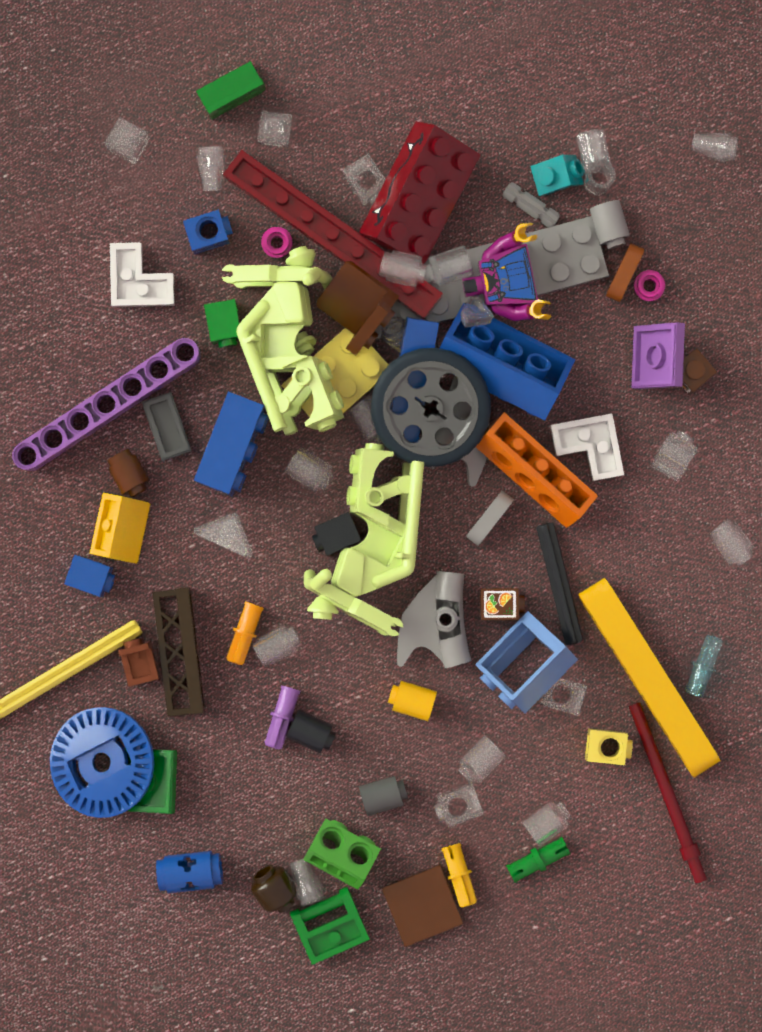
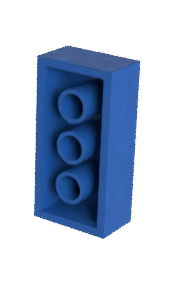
(511, 363)

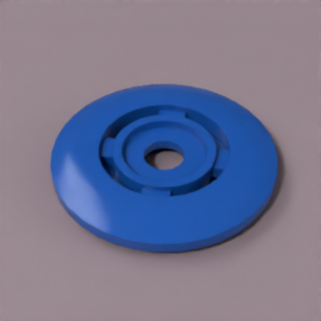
(82, 740)

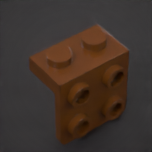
(358, 304)

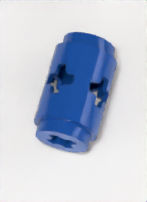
(203, 873)

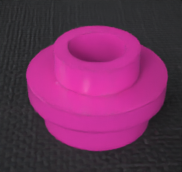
(276, 232)
(656, 278)

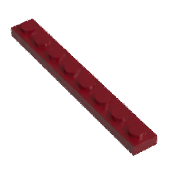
(323, 228)

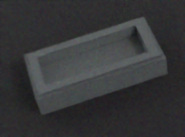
(166, 426)

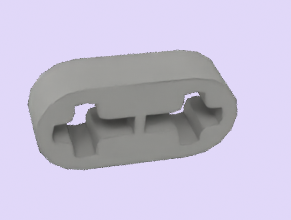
(490, 518)

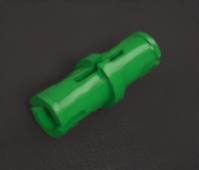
(538, 859)

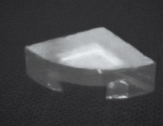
(475, 312)

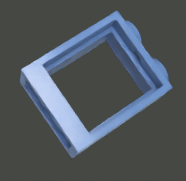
(507, 650)

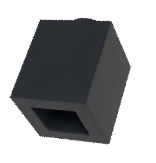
(336, 534)

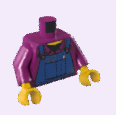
(508, 278)

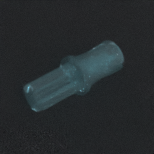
(704, 666)

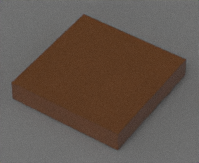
(422, 905)

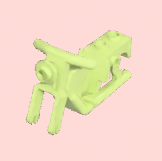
(270, 338)
(384, 554)

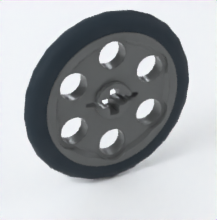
(434, 364)

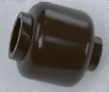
(274, 888)

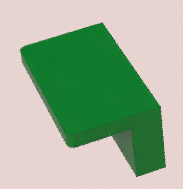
(231, 90)

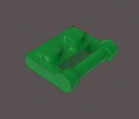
(334, 935)

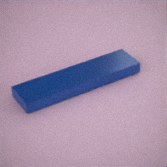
(417, 335)

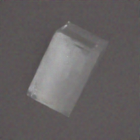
(228, 533)

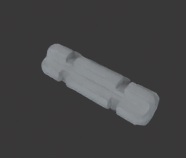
(531, 205)

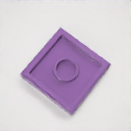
(658, 356)

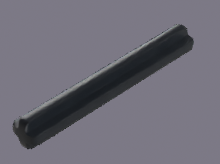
(559, 583)

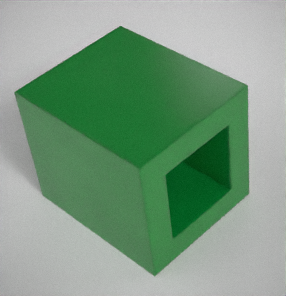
(223, 322)

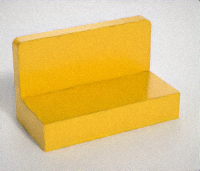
(120, 528)

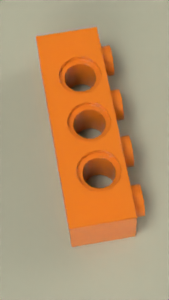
(536, 470)

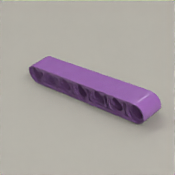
(91, 408)

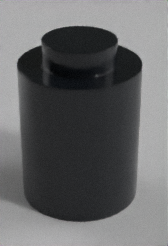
(311, 732)

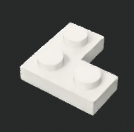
(133, 287)
(595, 436)

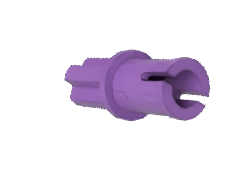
(282, 717)

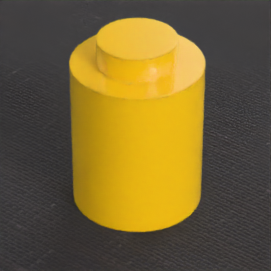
(412, 700)

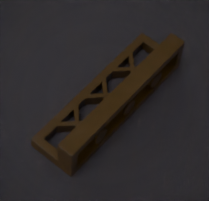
(190, 651)

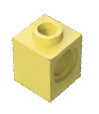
(593, 746)

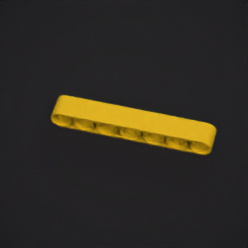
(649, 677)

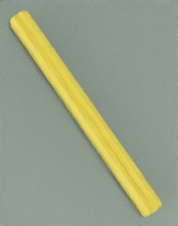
(69, 668)

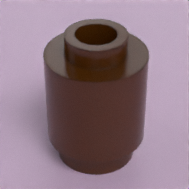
(128, 473)

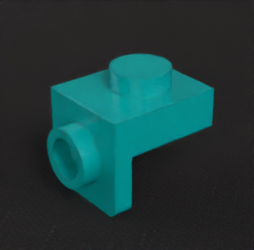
(557, 174)

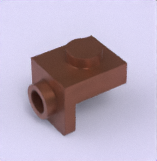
(138, 662)

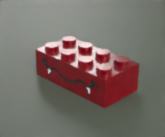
(420, 191)

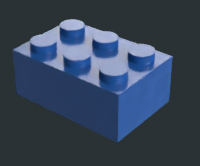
(232, 444)

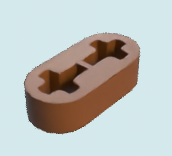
(625, 272)

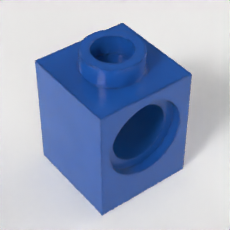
(194, 226)
(90, 576)

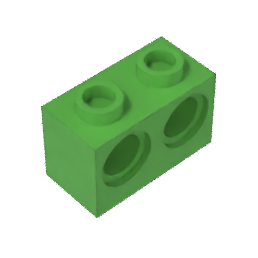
(338, 861)

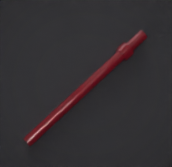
(688, 850)

